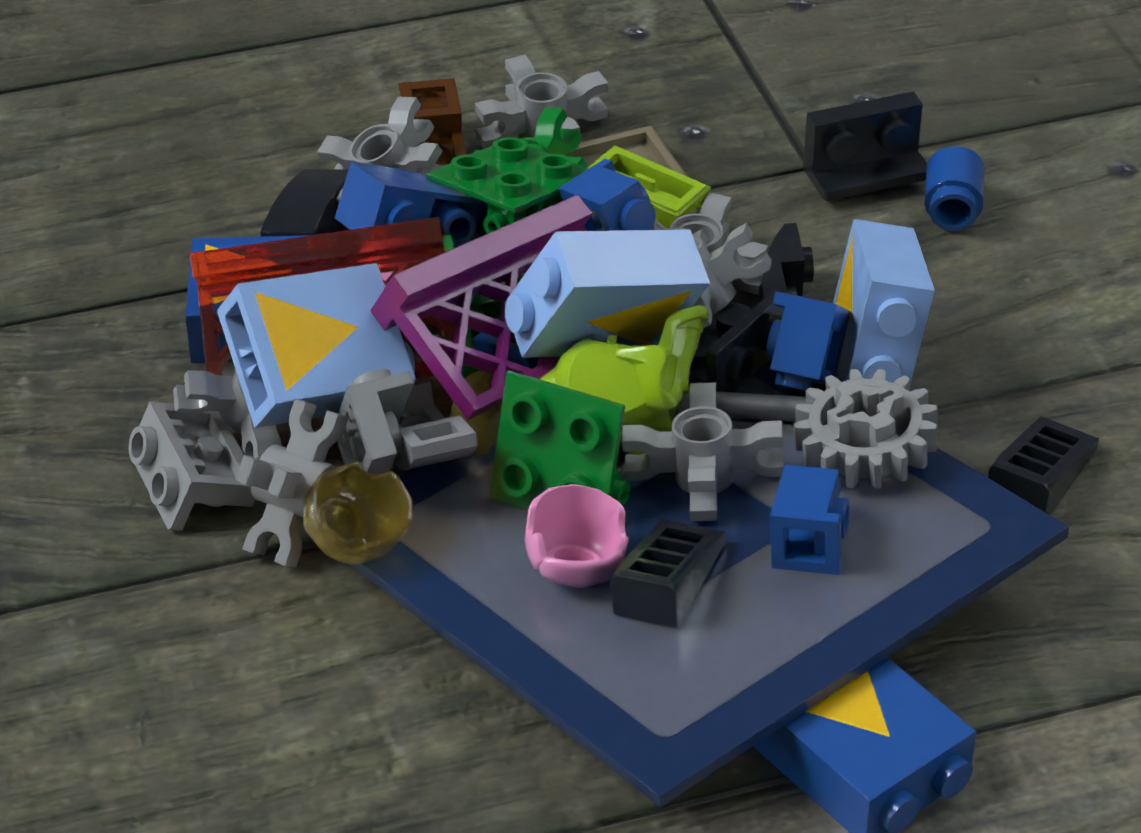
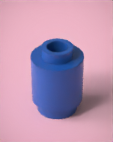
(954, 188)

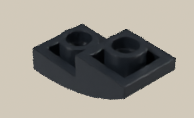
(306, 204)
(790, 263)

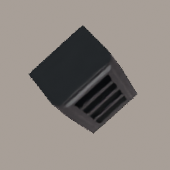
(1043, 462)
(665, 572)

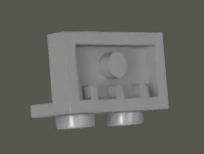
(374, 411)
(187, 462)

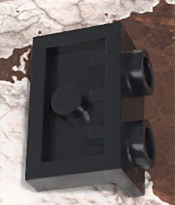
(864, 146)
(734, 345)

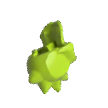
(643, 378)

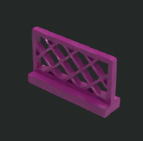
(455, 278)

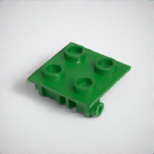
(509, 178)
(555, 440)

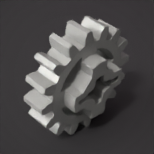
(866, 427)

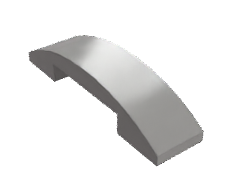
(428, 434)

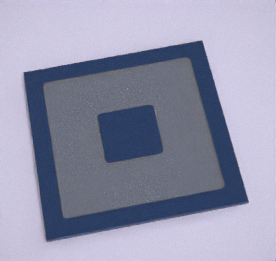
(756, 639)

